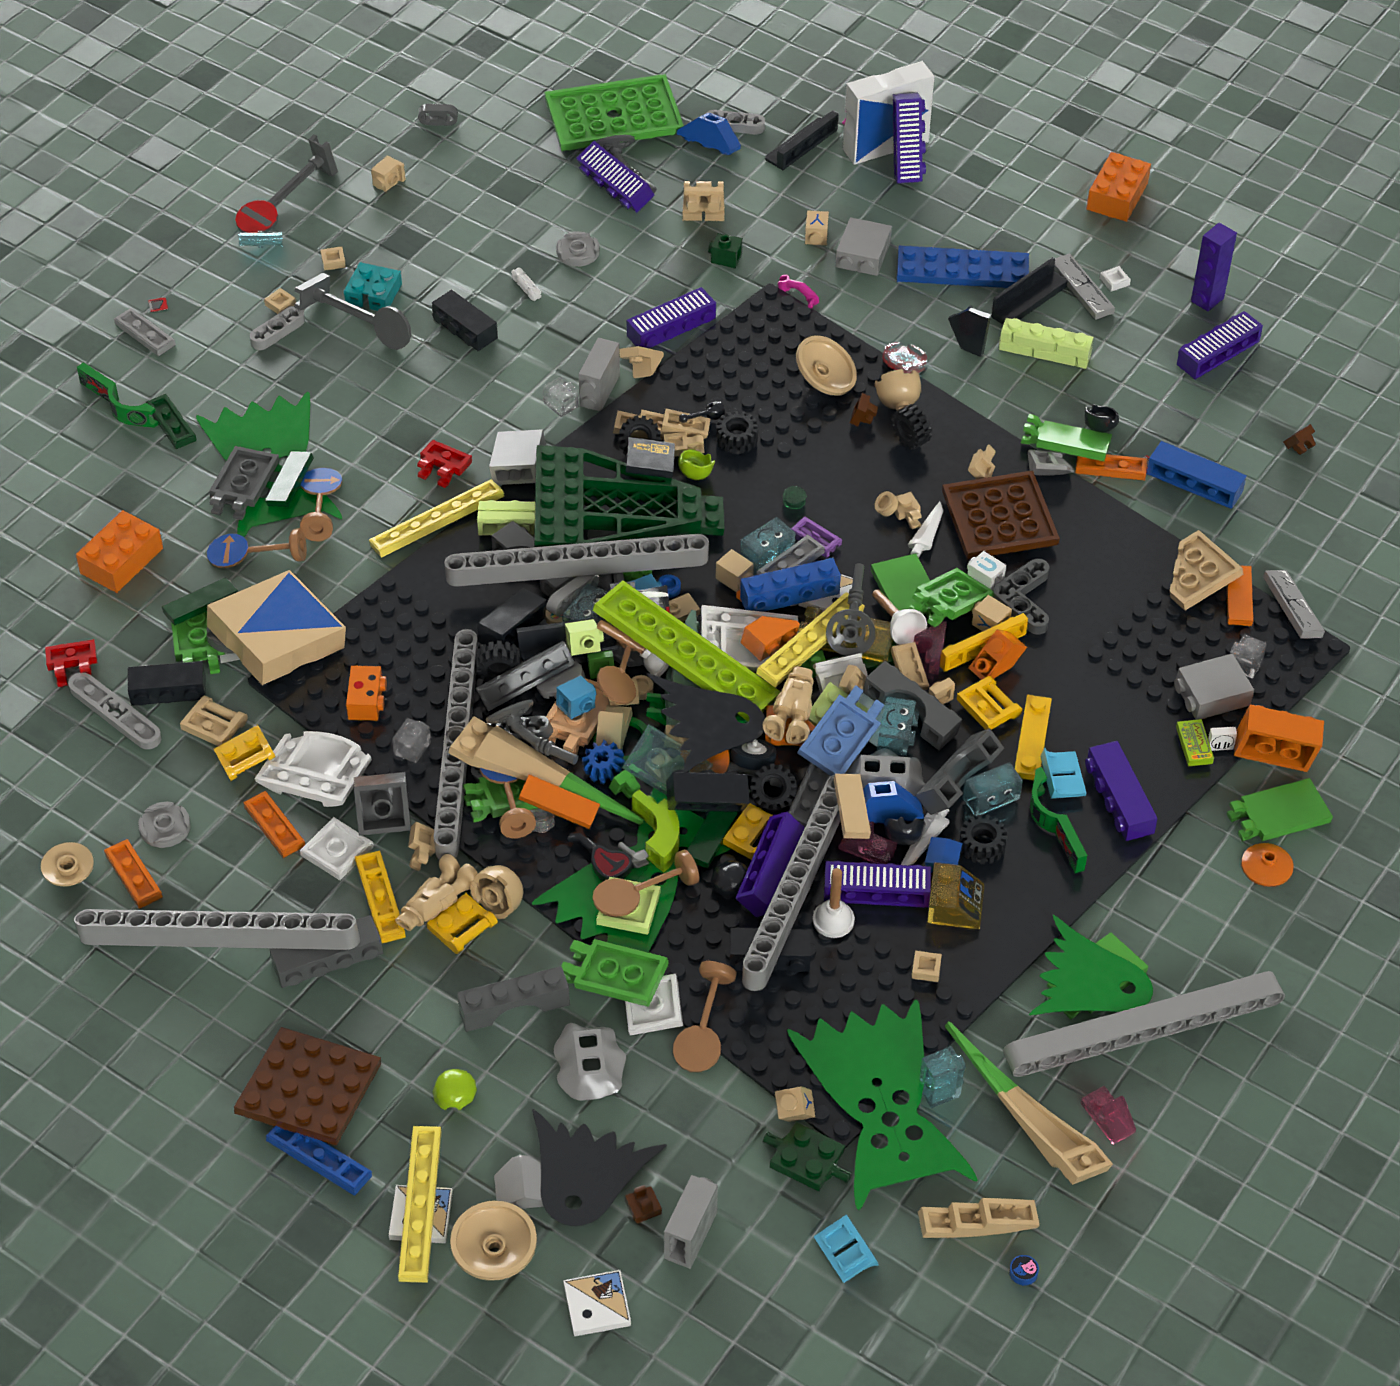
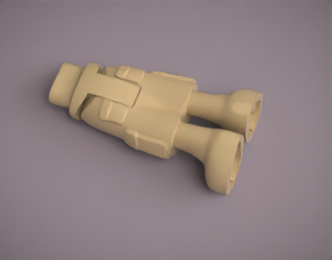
(792, 702)
(437, 893)

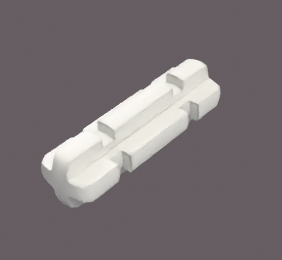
(526, 284)

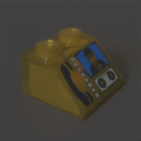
(955, 897)

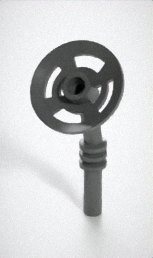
(614, 146)
(852, 625)
(511, 716)

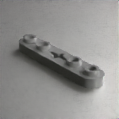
(100, 698)

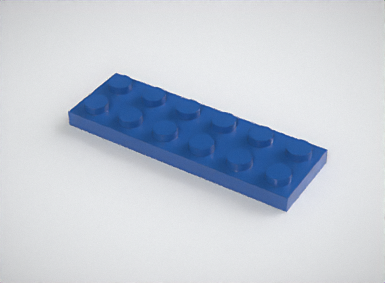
(961, 266)

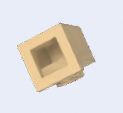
(387, 173)

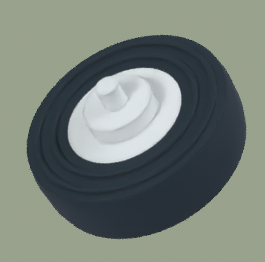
(754, 754)

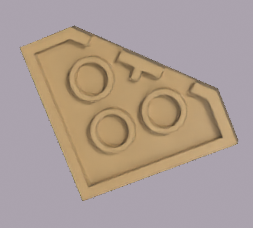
(1200, 570)

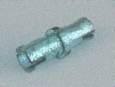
(260, 239)

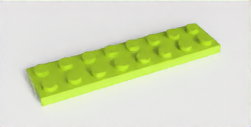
(682, 646)

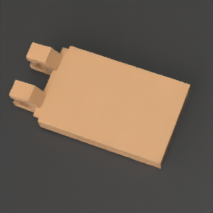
(579, 729)

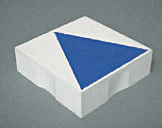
(870, 110)

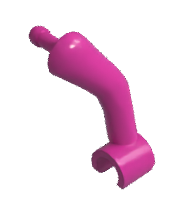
(786, 283)

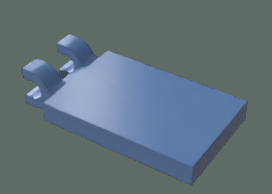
(841, 734)

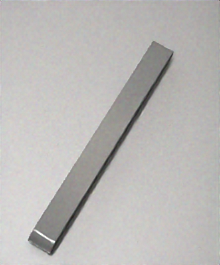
(576, 560)
(453, 770)
(792, 890)
(217, 929)
(1143, 1023)

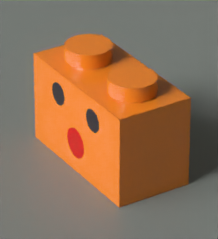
(365, 692)

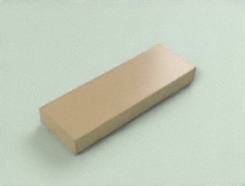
(852, 806)

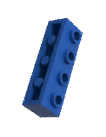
(1194, 472)
(790, 586)

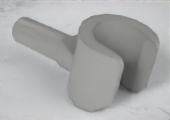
(638, 858)

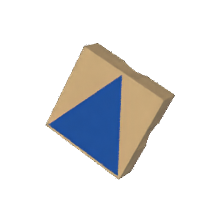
(276, 626)

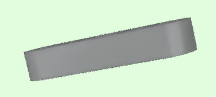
(754, 125)
(265, 336)
(563, 598)

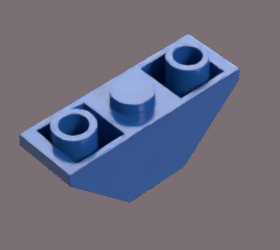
(711, 132)
(891, 801)

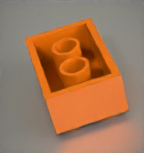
(1118, 186)
(119, 551)
(1279, 738)

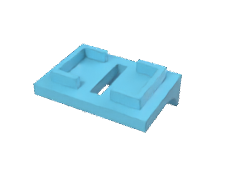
(1063, 763)
(851, 1260)

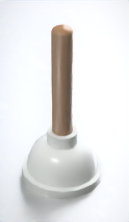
(904, 623)
(651, 662)
(833, 916)

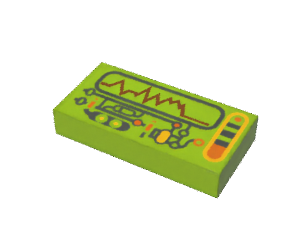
(1194, 742)

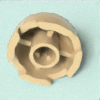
(898, 389)
(497, 890)

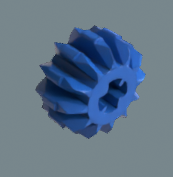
(603, 761)

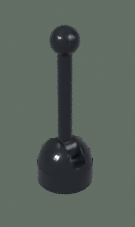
(713, 410)

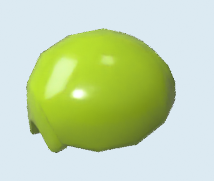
(695, 464)
(454, 1089)

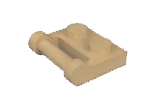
(210, 727)

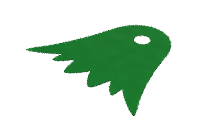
(1090, 977)

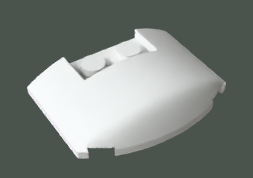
(725, 630)
(314, 767)

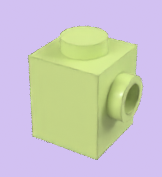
(583, 637)

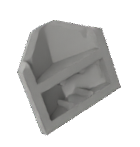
(1048, 463)
(519, 1182)

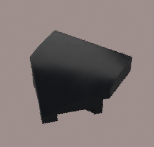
(971, 329)

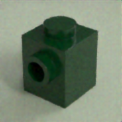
(725, 250)

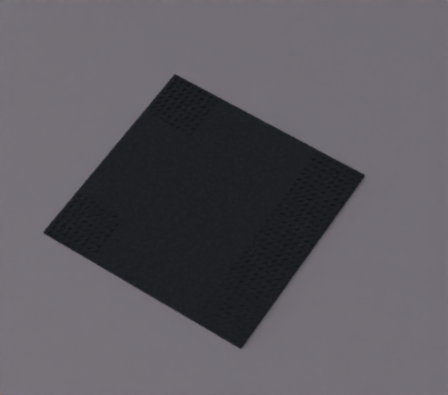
(1102, 661)

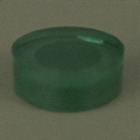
(794, 497)

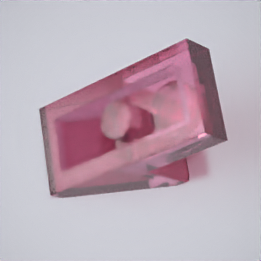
(931, 643)
(875, 849)
(1109, 1114)

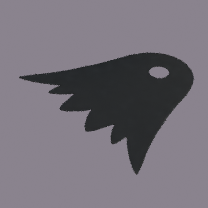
(708, 720)
(584, 1169)

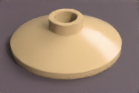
(67, 856)

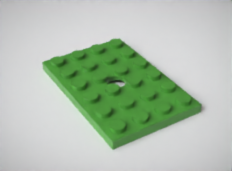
(643, 103)

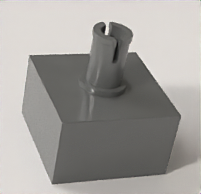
(382, 803)

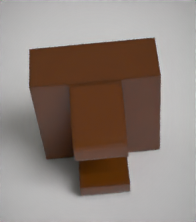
(863, 411)
(1300, 438)
(643, 1204)

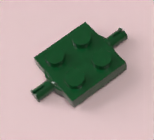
(807, 1156)

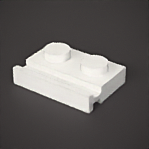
(834, 669)

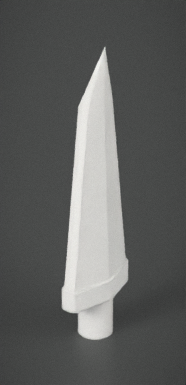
(925, 535)
(934, 825)

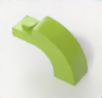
(665, 842)

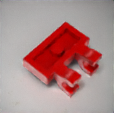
(446, 458)
(70, 655)

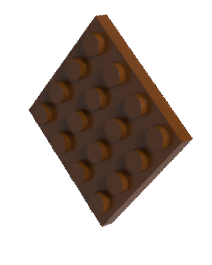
(1000, 514)
(308, 1085)

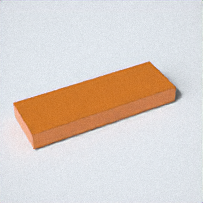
(1113, 466)
(1240, 599)
(559, 801)
(274, 824)
(133, 873)

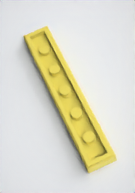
(435, 518)
(802, 645)
(420, 1204)

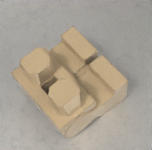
(703, 199)

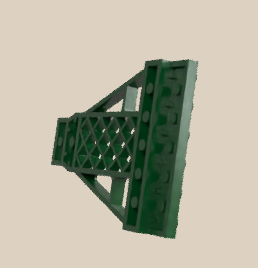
(564, 489)

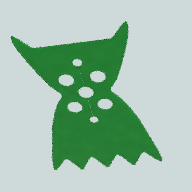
(280, 429)
(576, 891)
(894, 1054)

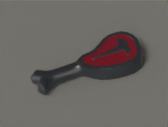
(604, 862)

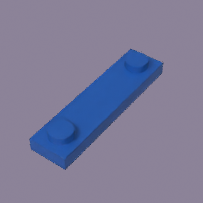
(321, 1158)

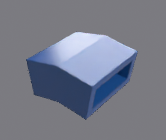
(943, 851)

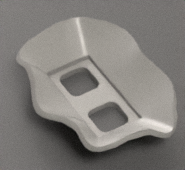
(910, 780)
(589, 1084)

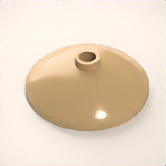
(826, 365)
(488, 1227)

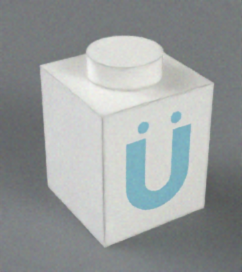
(986, 569)

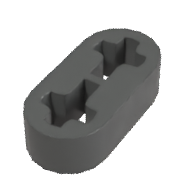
(438, 114)

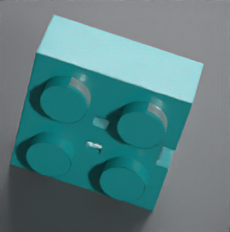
(382, 292)

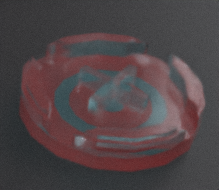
(904, 357)

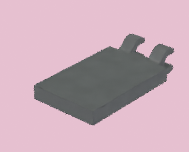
(242, 480)

